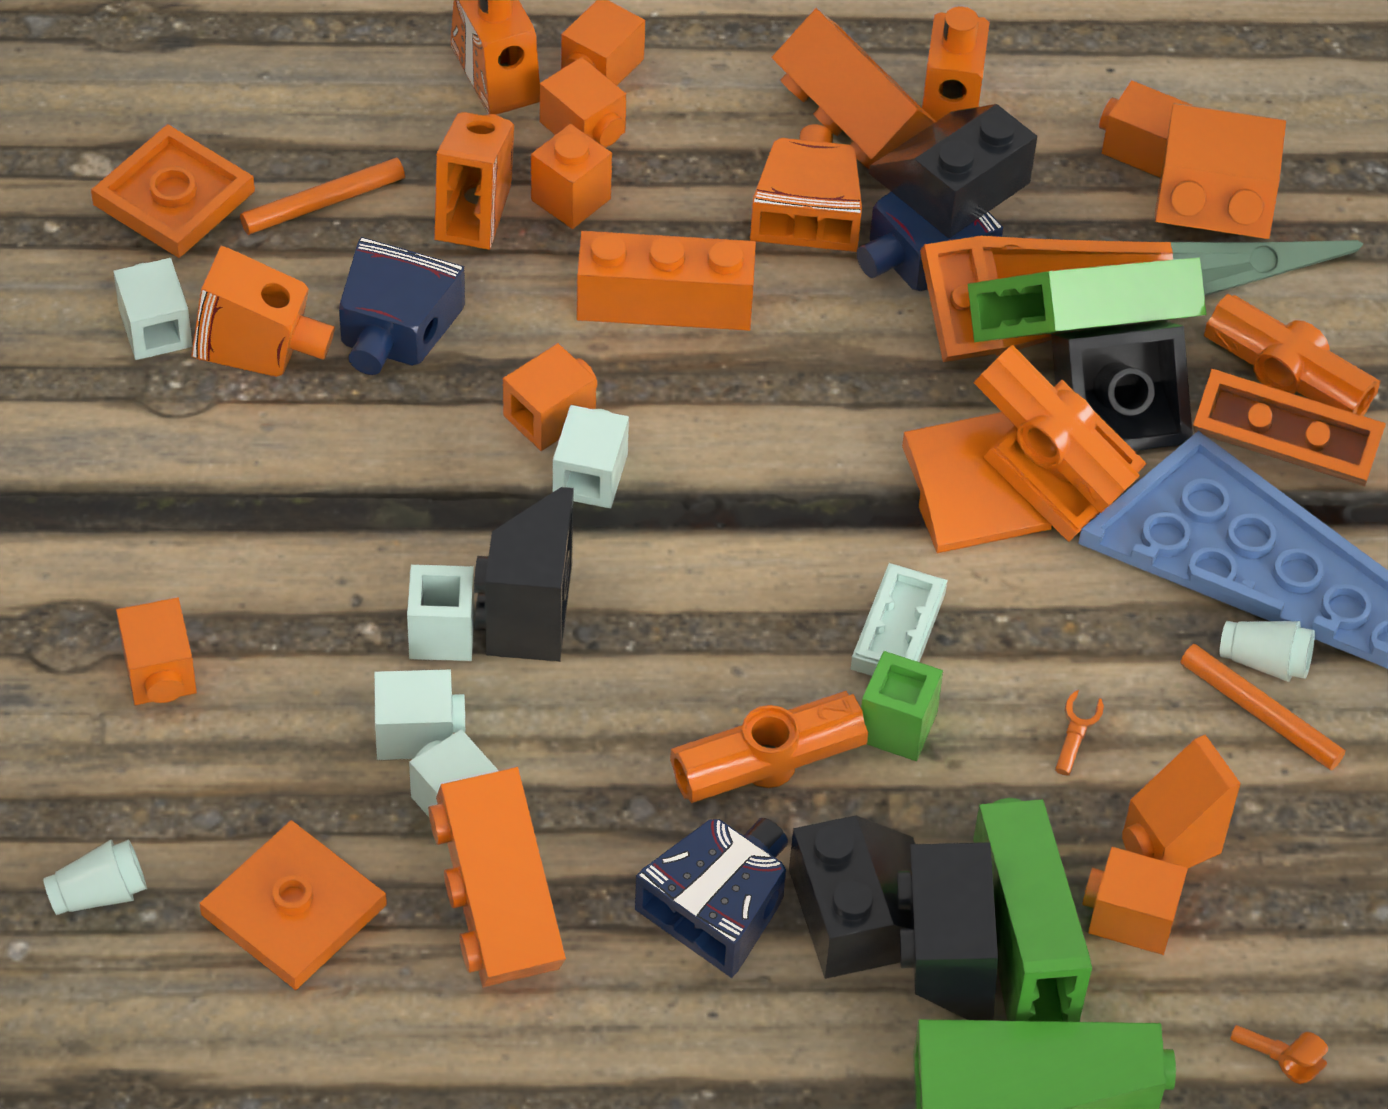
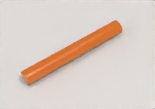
(322, 196)
(1263, 707)

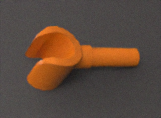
(1075, 733)
(1298, 1061)

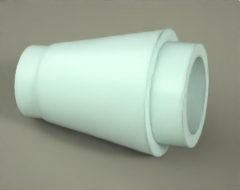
(1269, 647)
(96, 879)

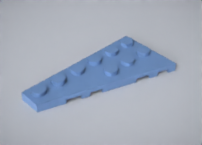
(1246, 544)

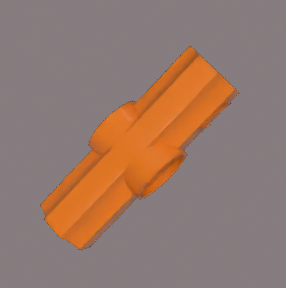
(1290, 356)
(1056, 428)
(738, 754)

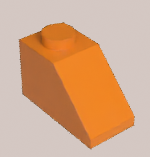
(1184, 808)

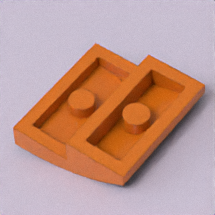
(960, 491)

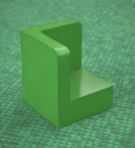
(901, 704)

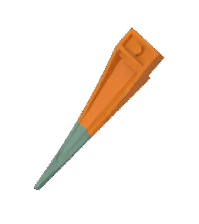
(956, 263)

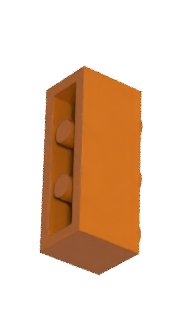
(849, 89)
(665, 280)
(1288, 427)
(497, 877)

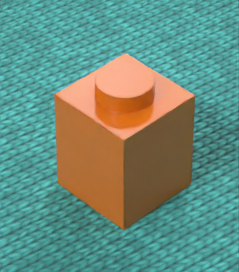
(607, 39)
(584, 99)
(1138, 127)
(571, 176)
(542, 391)
(156, 651)
(1134, 899)

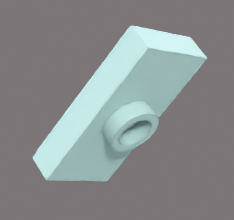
(899, 617)

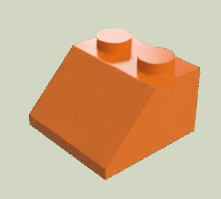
(1221, 171)

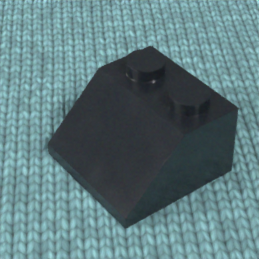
(960, 166)
(1131, 379)
(527, 581)
(849, 891)
(952, 926)

